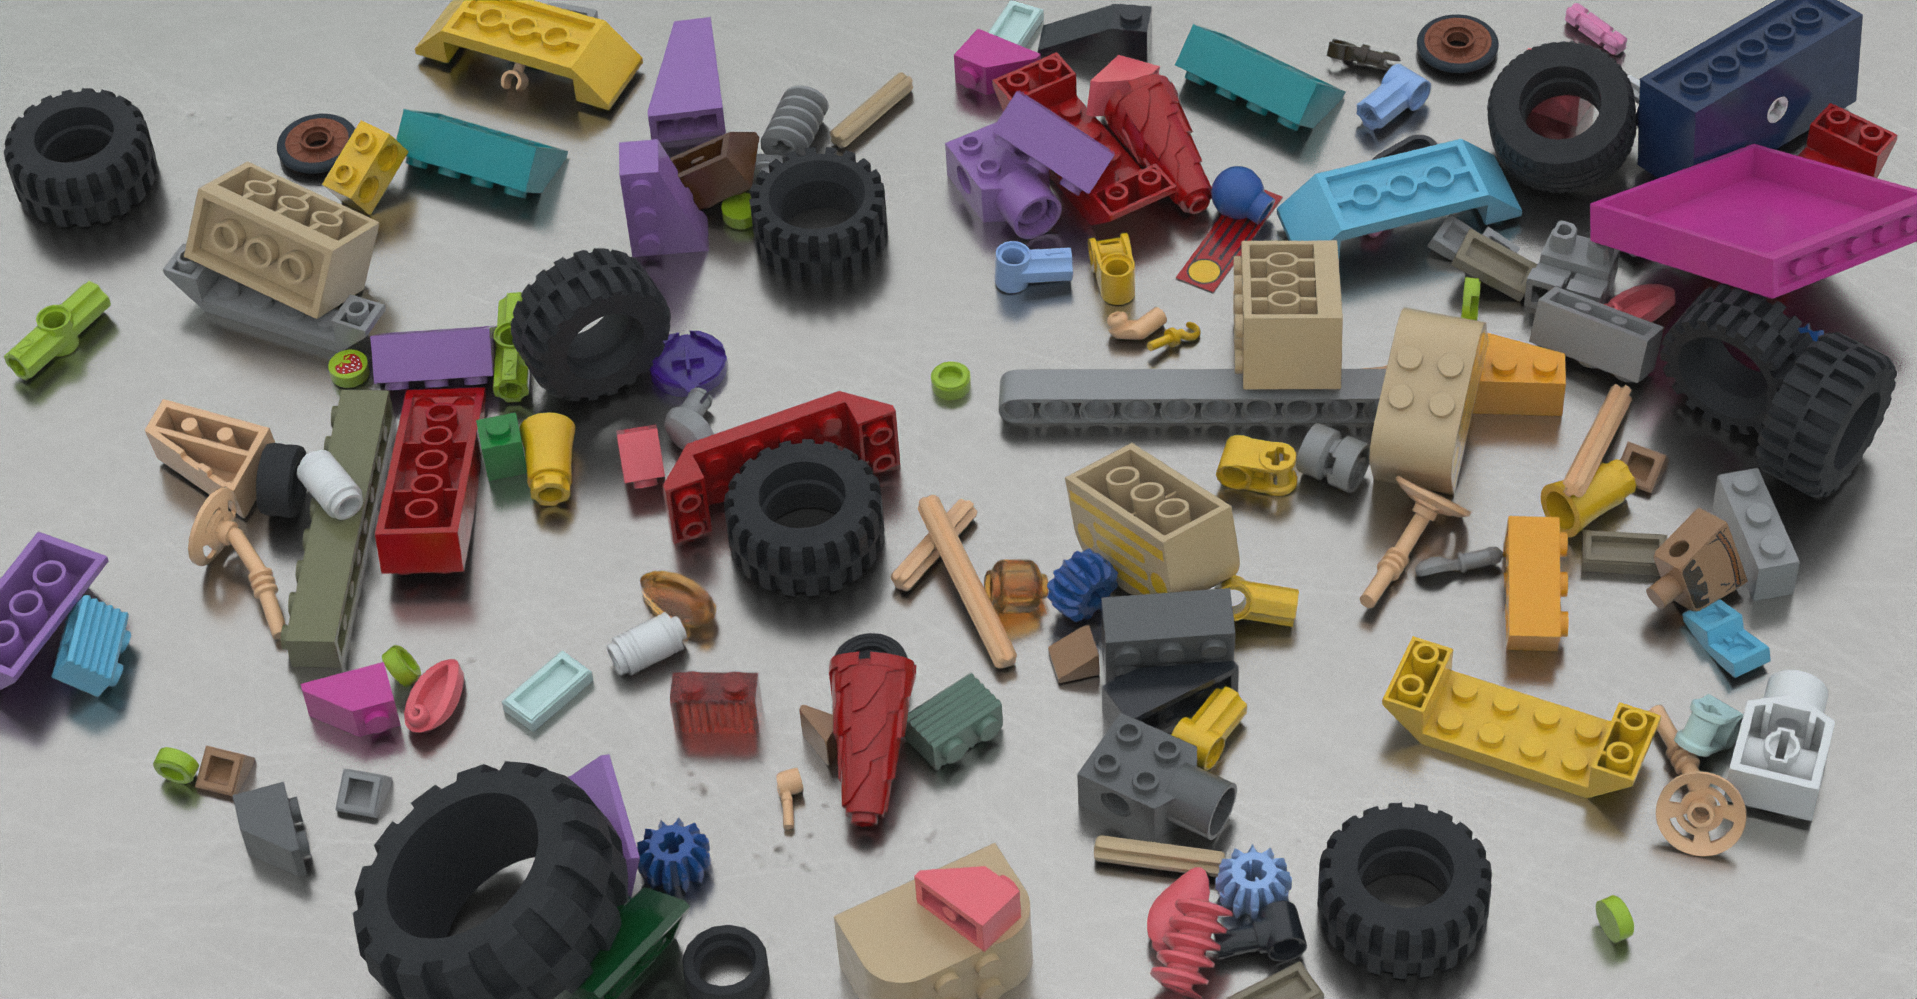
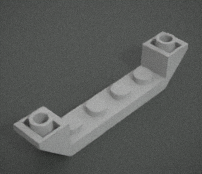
(243, 304)

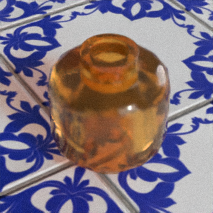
(1015, 586)

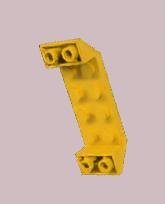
(541, 39)
(1516, 729)

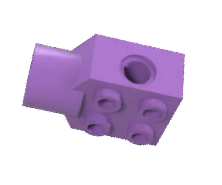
(1001, 183)

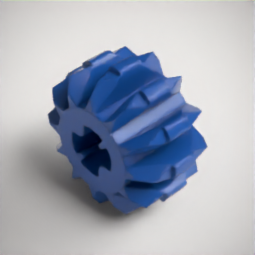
(1081, 584)
(673, 855)

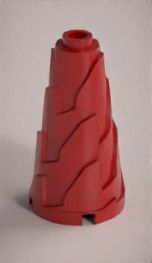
(1158, 133)
(868, 724)

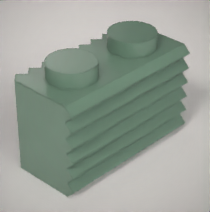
(954, 721)

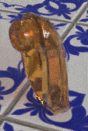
(678, 597)

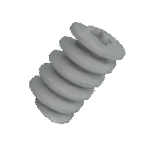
(794, 122)

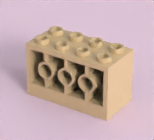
(281, 239)
(1288, 315)

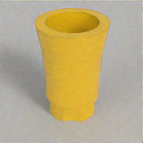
(548, 456)
(1607, 490)

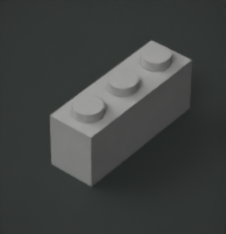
(1596, 335)
(1757, 533)

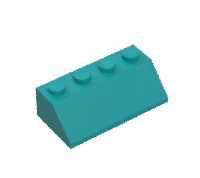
(1257, 78)
(478, 152)

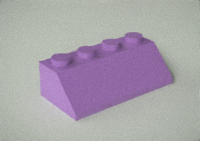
(38, 596)

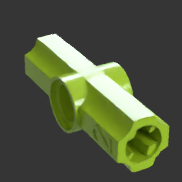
(57, 330)
(510, 371)

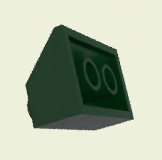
(647, 929)

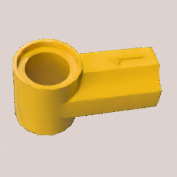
(1263, 601)
(1212, 725)

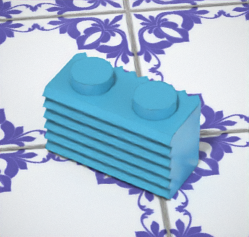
(92, 646)

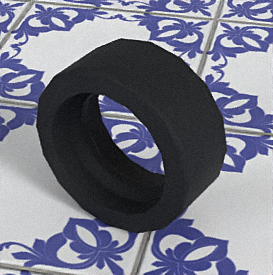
(726, 940)

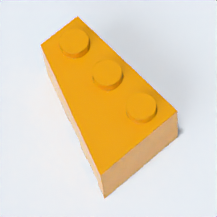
(1520, 379)
(1534, 583)

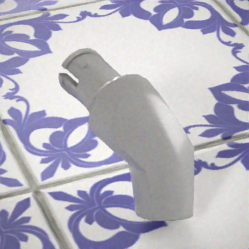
(686, 422)

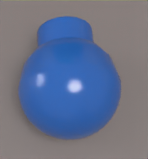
(1241, 195)

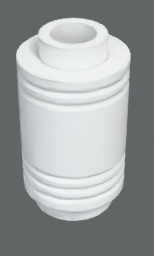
(330, 484)
(647, 644)

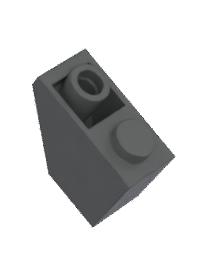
(269, 827)

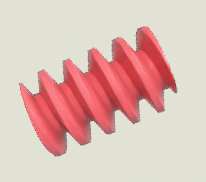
(1189, 946)

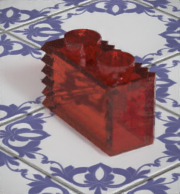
(716, 702)

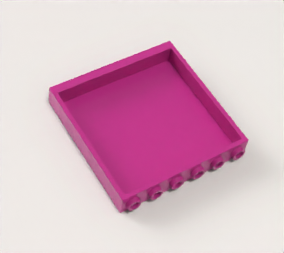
(1759, 220)

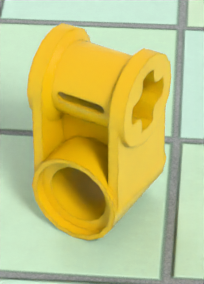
(1113, 268)
(1254, 465)

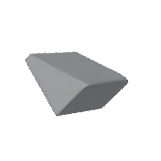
(362, 792)

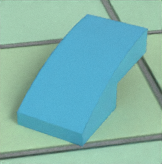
(1725, 639)

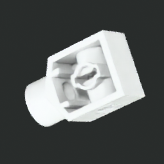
(1783, 746)

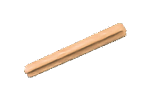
(1597, 441)
(967, 582)

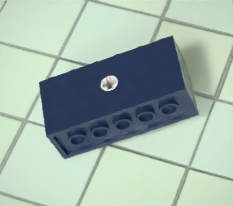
(1749, 84)

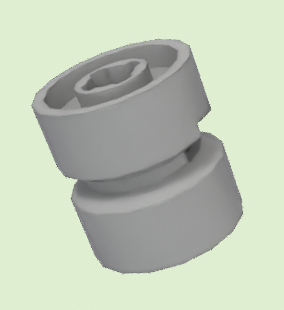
(1330, 456)

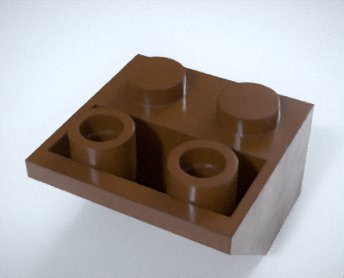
(718, 167)

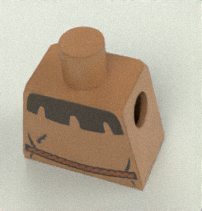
(1697, 564)

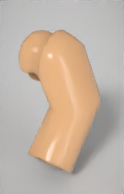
(1135, 329)

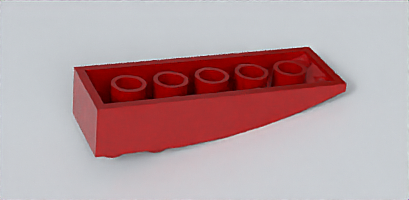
(431, 483)

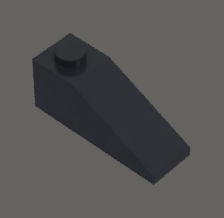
(1101, 34)
(1166, 693)

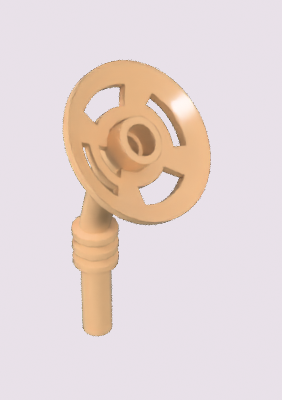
(220, 530)
(1396, 558)
(1698, 802)

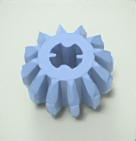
(1252, 881)

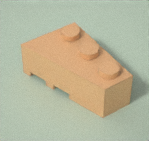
(210, 449)

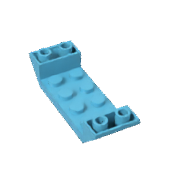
(1399, 193)

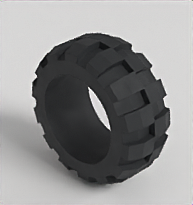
(455, 844)

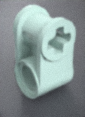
(1710, 727)

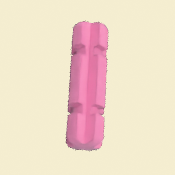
(1596, 29)

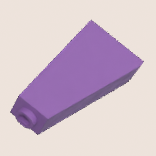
(688, 86)

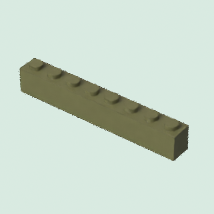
(334, 547)

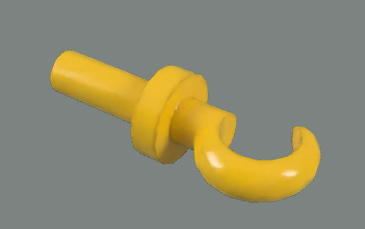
(1172, 337)

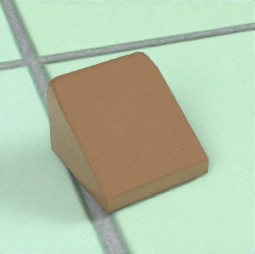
(1644, 465)
(1075, 656)
(818, 731)
(223, 771)

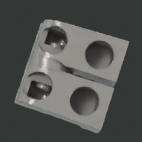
(1573, 265)

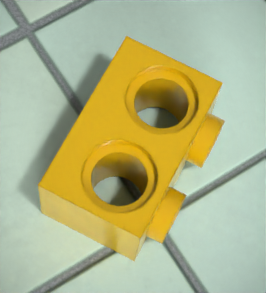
(365, 167)

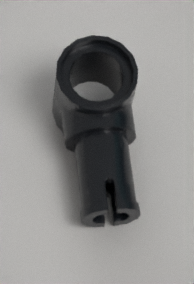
(1273, 932)

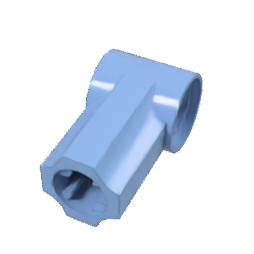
(1398, 91)
(1019, 266)

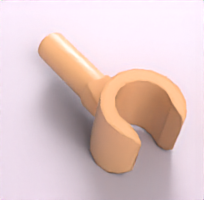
(518, 71)
(788, 784)

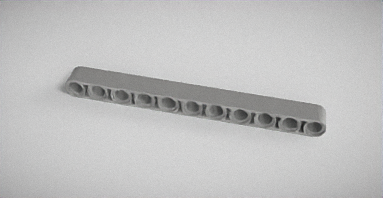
(1179, 397)

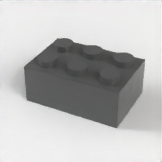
(1166, 630)

